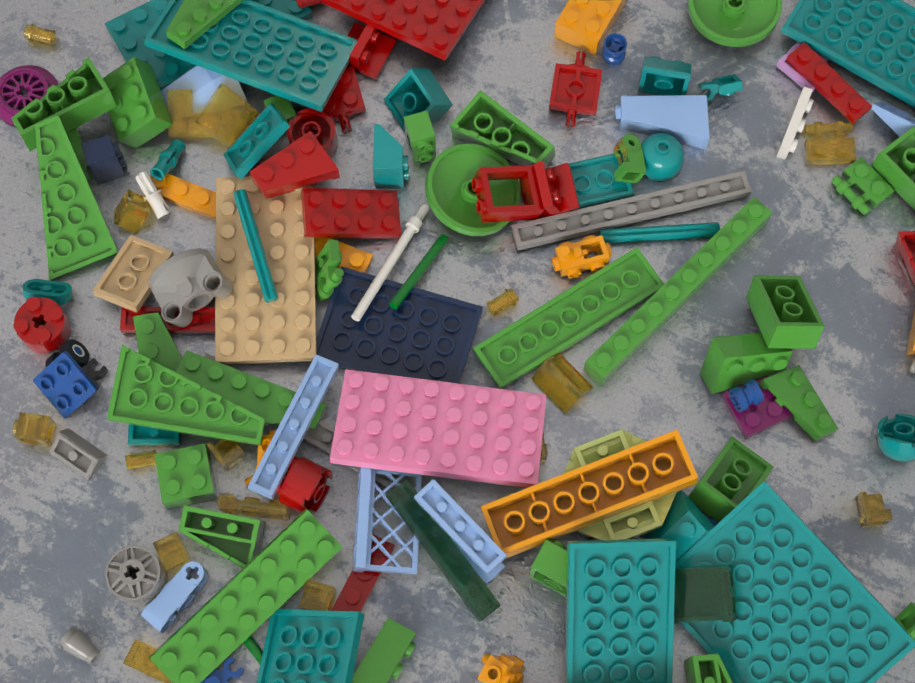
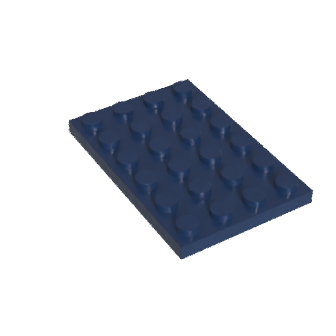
(420, 339)

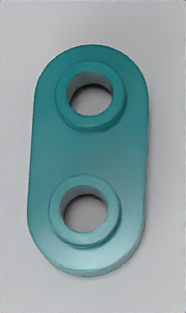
(54, 290)

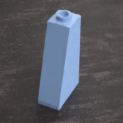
(675, 115)

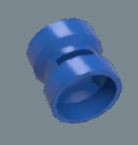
(617, 44)
(745, 396)

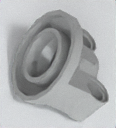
(187, 284)

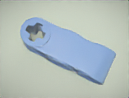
(175, 596)

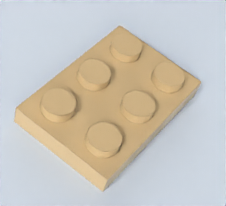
(129, 273)

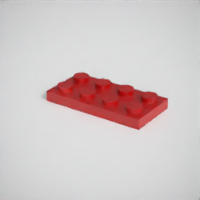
(350, 213)

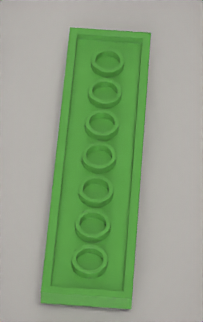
(568, 318)
(246, 601)

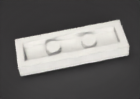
(796, 123)

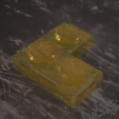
(182, 116)

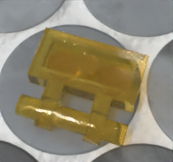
(829, 150)

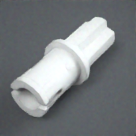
(152, 195)

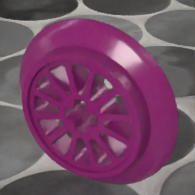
(15, 96)

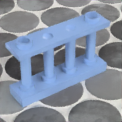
(471, 540)

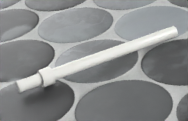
(412, 226)

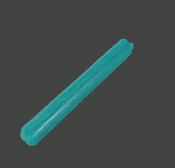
(663, 232)
(255, 246)

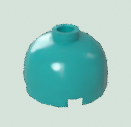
(662, 157)
(897, 437)

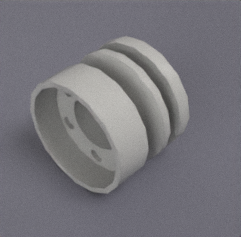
(149, 580)

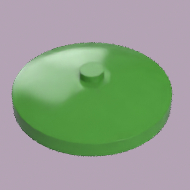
(735, 21)
(451, 192)

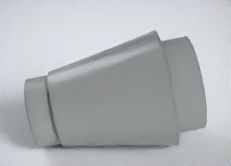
(79, 645)

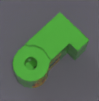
(630, 159)

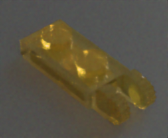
(253, 507)

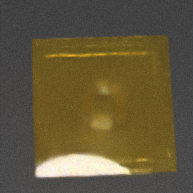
(226, 116)

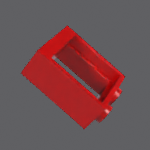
(530, 190)

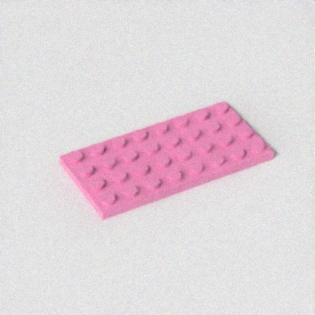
(439, 429)

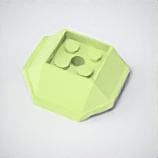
(630, 522)

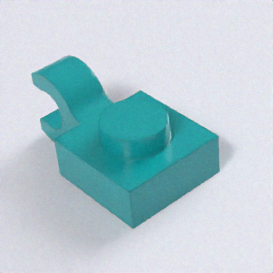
(723, 85)

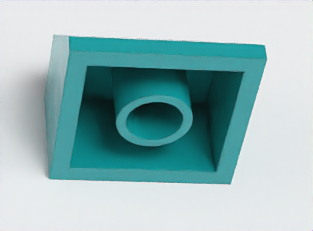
(664, 77)
(418, 93)
(389, 161)
(684, 524)

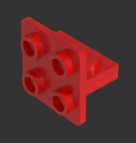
(370, 50)
(556, 189)

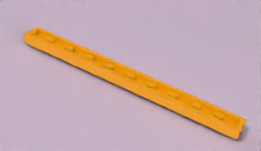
(204, 202)

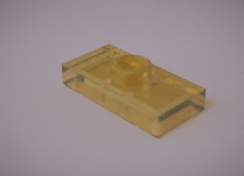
(139, 660)

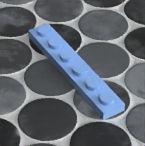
(293, 427)

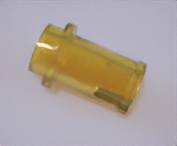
(39, 34)
(502, 302)
(140, 460)

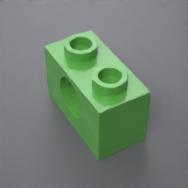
(420, 137)

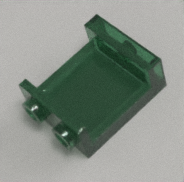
(704, 594)

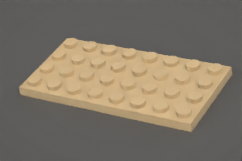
(245, 324)

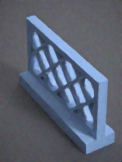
(364, 524)

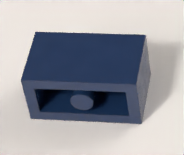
(104, 159)

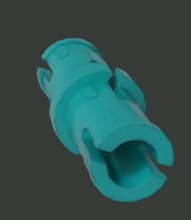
(171, 154)

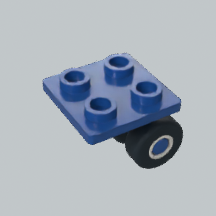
(64, 380)

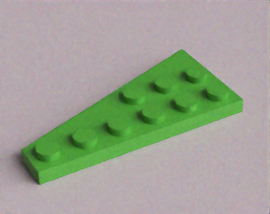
(196, 18)
(71, 215)
(241, 388)
(165, 400)

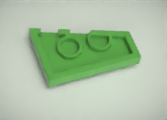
(156, 341)
(799, 396)

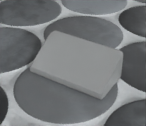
(77, 453)

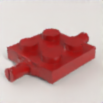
(575, 89)
(345, 99)

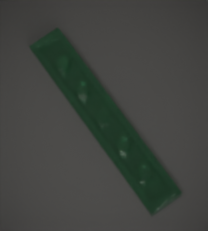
(443, 552)

